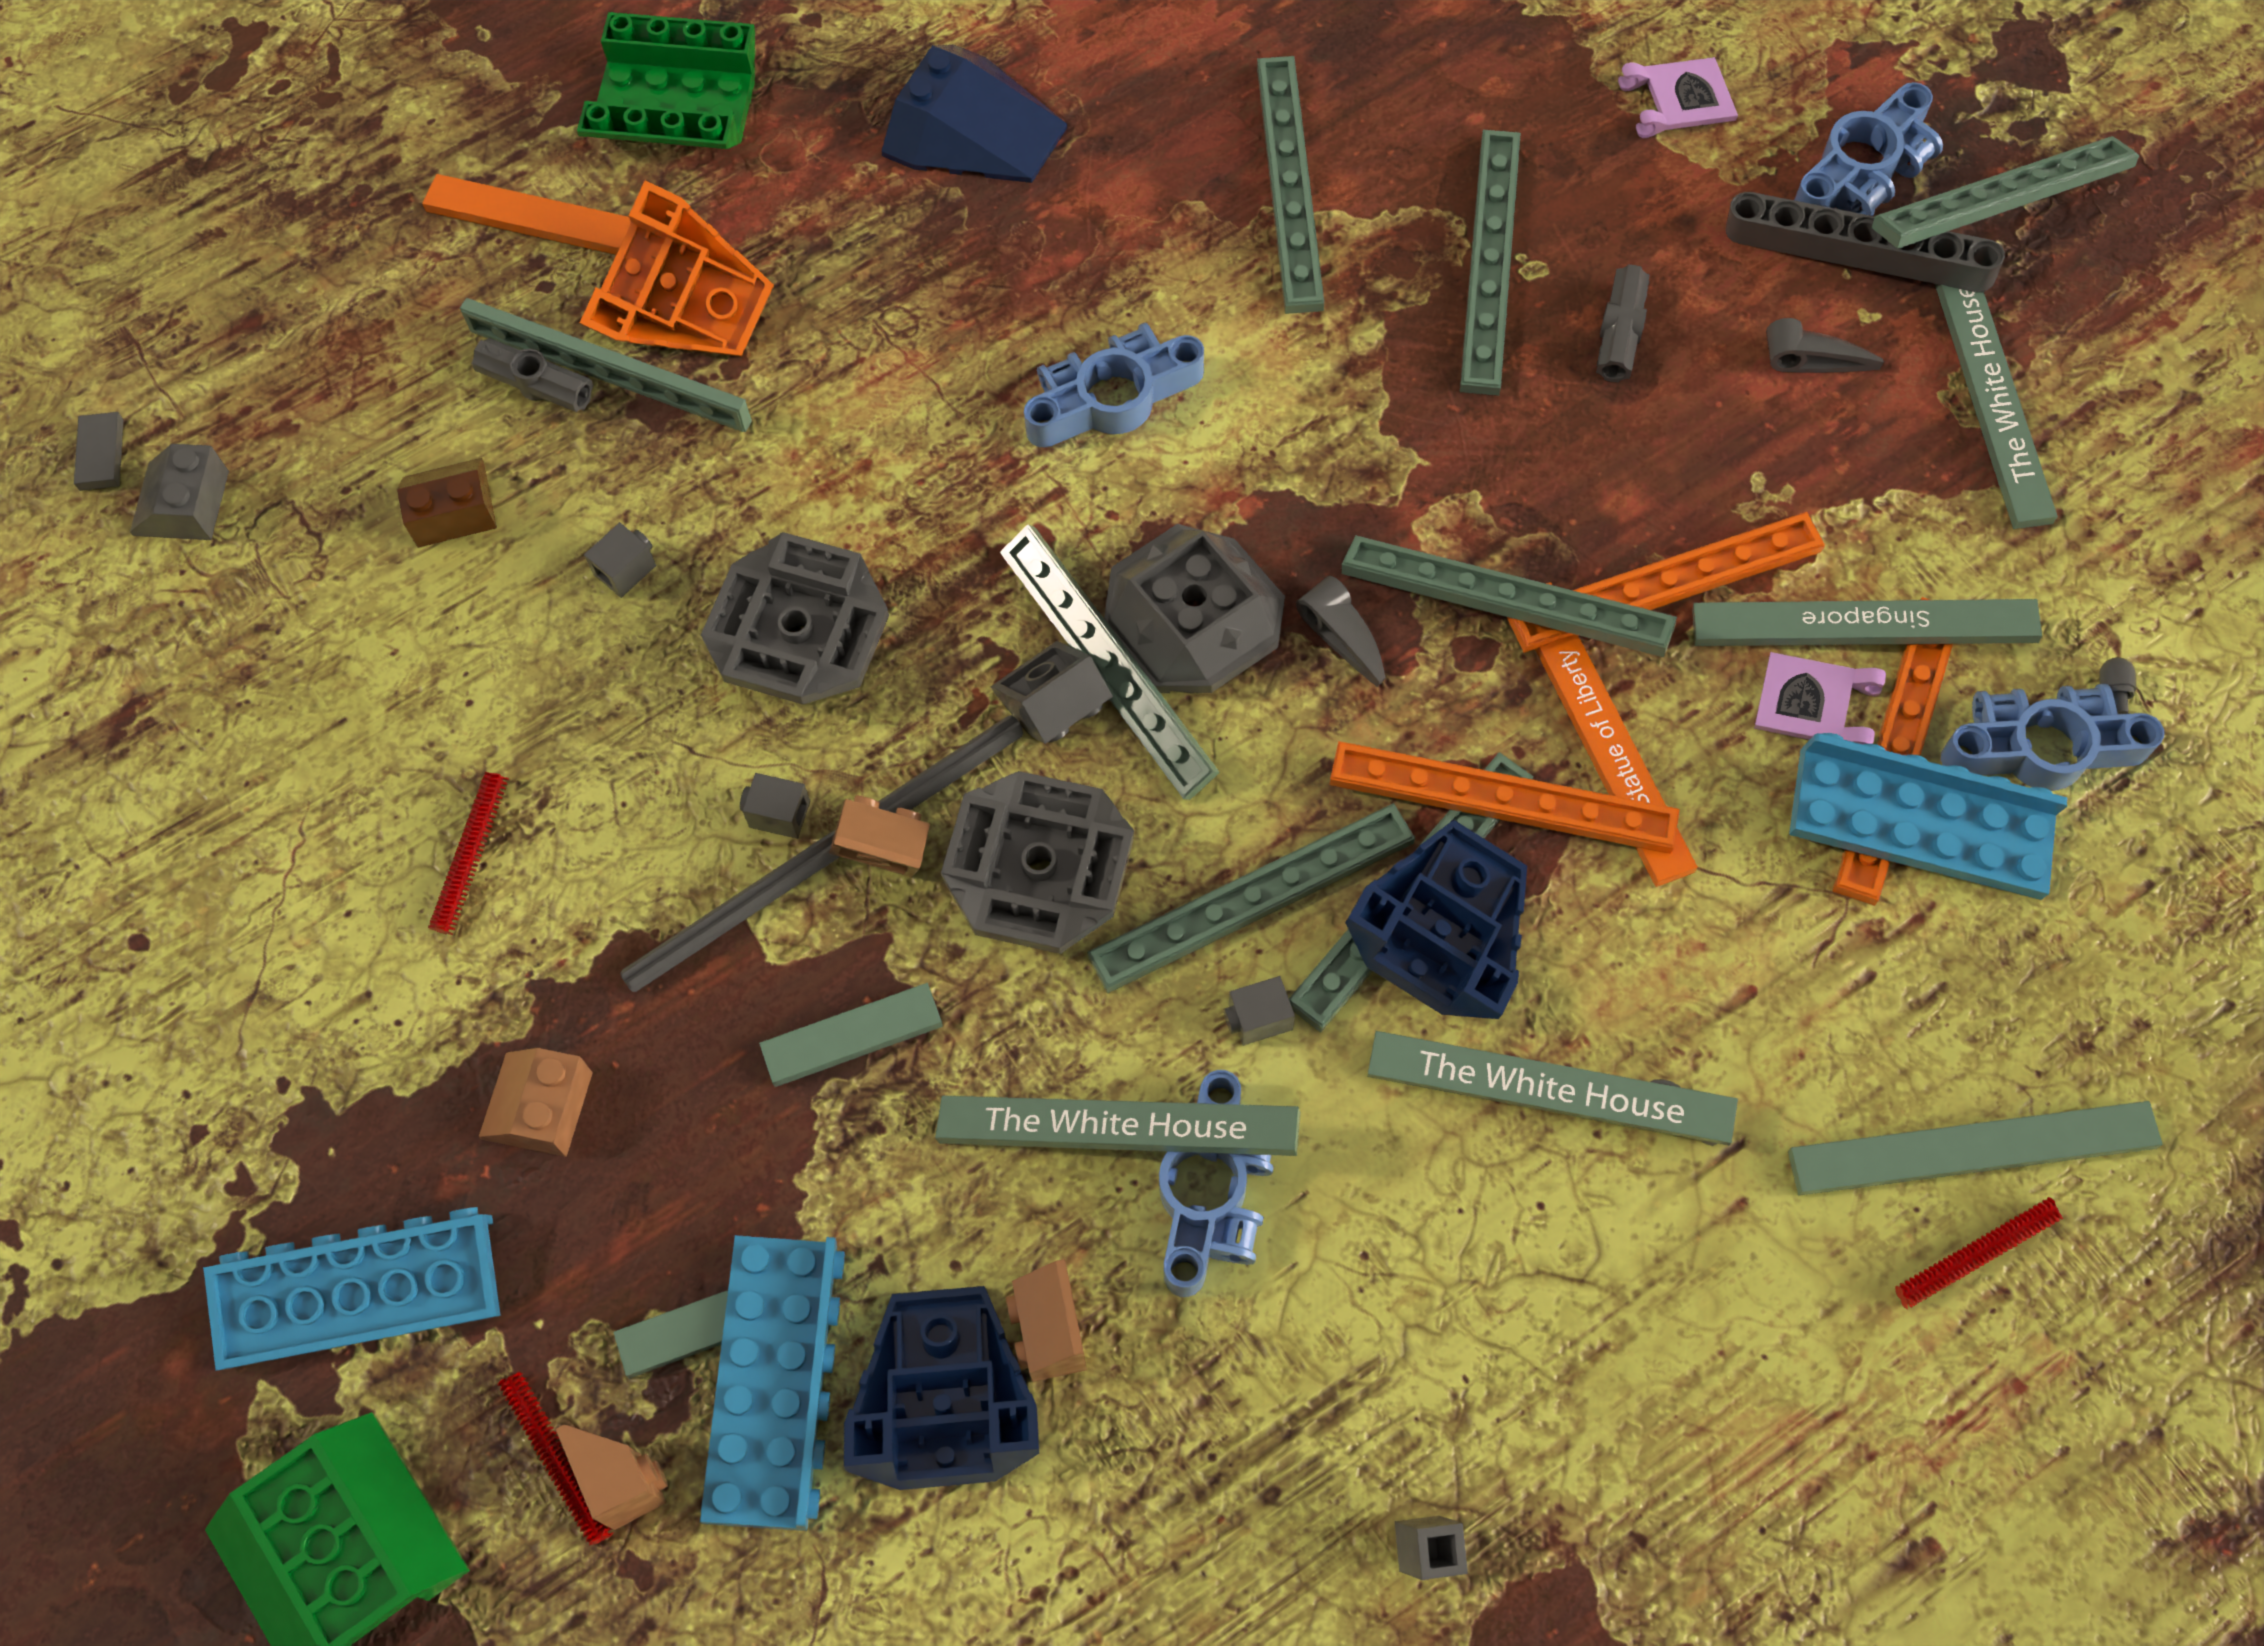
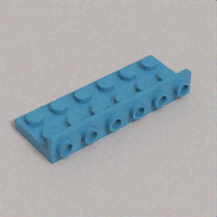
(1925, 814)
(351, 1289)
(772, 1384)

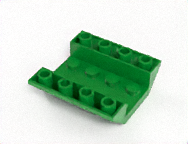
(673, 81)
(333, 1538)

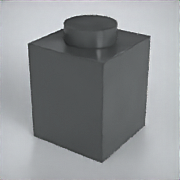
(621, 559)
(775, 805)
(1259, 1011)
(1431, 1547)

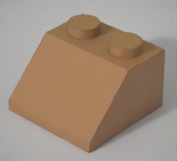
(880, 836)
(537, 1101)
(1047, 1323)
(613, 1477)

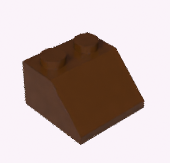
(446, 503)

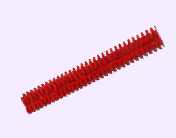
(466, 853)
(1978, 1253)
(552, 1454)

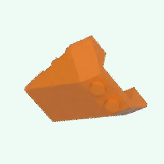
(677, 283)

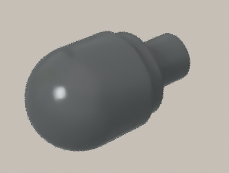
(2121, 678)

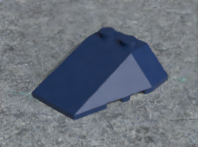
(970, 118)
(1446, 924)
(940, 1396)

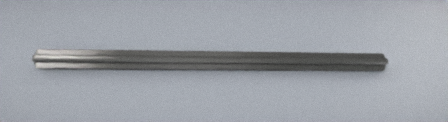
(813, 858)

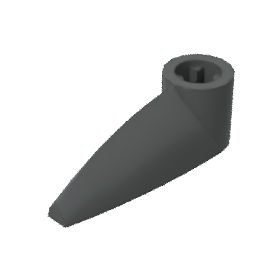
(1813, 352)
(1334, 618)

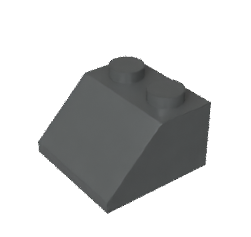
(181, 494)
(1053, 691)

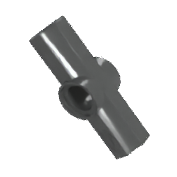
(1623, 323)
(532, 374)

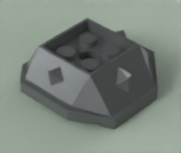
(787, 587)
(1184, 644)
(1031, 820)

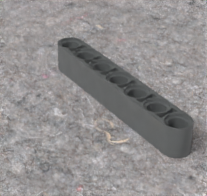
(1849, 240)

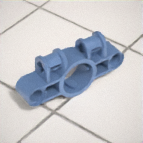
(1892, 130)
(1136, 356)
(2084, 715)
(1213, 1233)

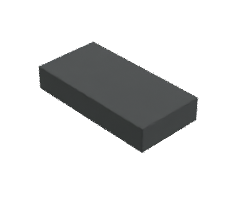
(98, 451)

